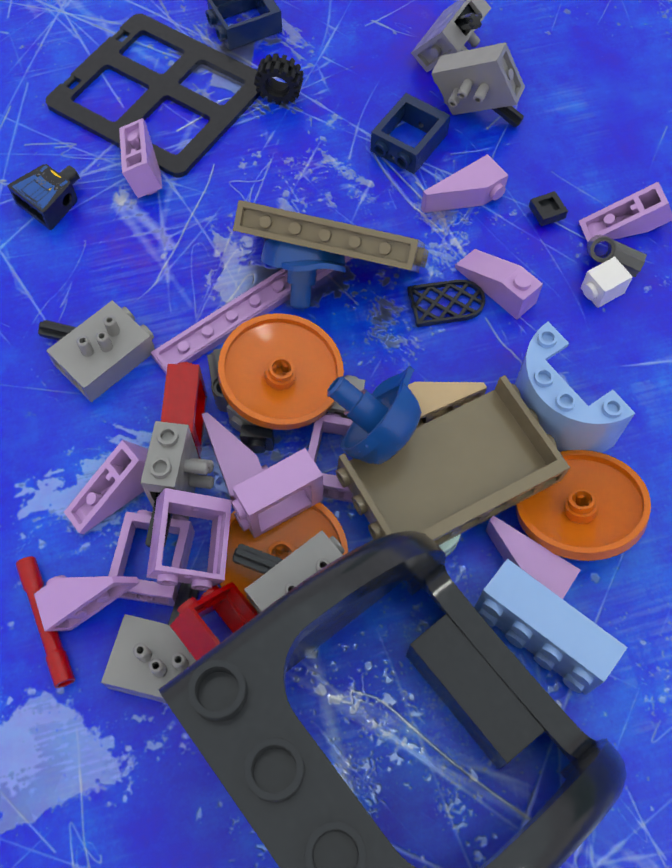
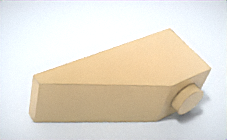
(442, 397)

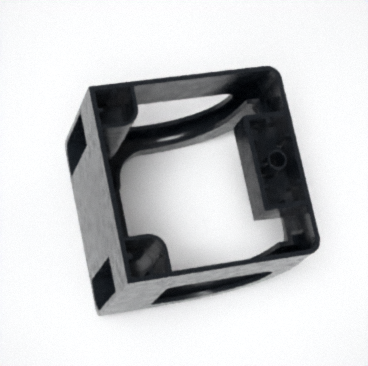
(284, 782)

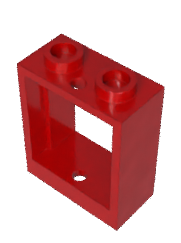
(185, 399)
(229, 605)

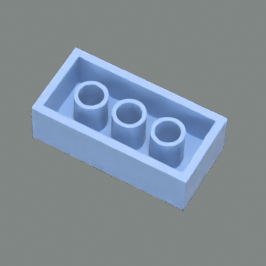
(549, 628)

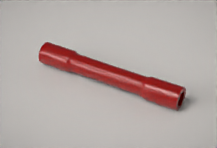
(55, 654)

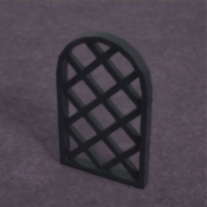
(434, 303)

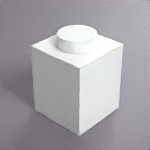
(606, 282)

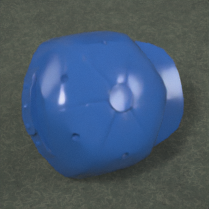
(301, 267)
(380, 420)

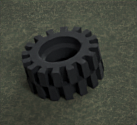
(282, 69)

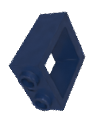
(247, 31)
(419, 115)

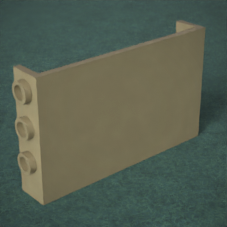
(330, 236)
(457, 469)

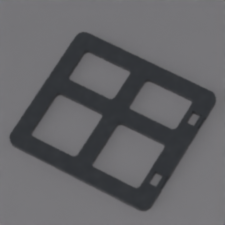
(160, 88)

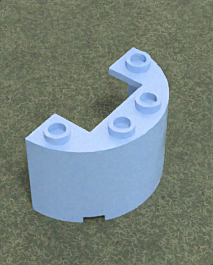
(560, 408)

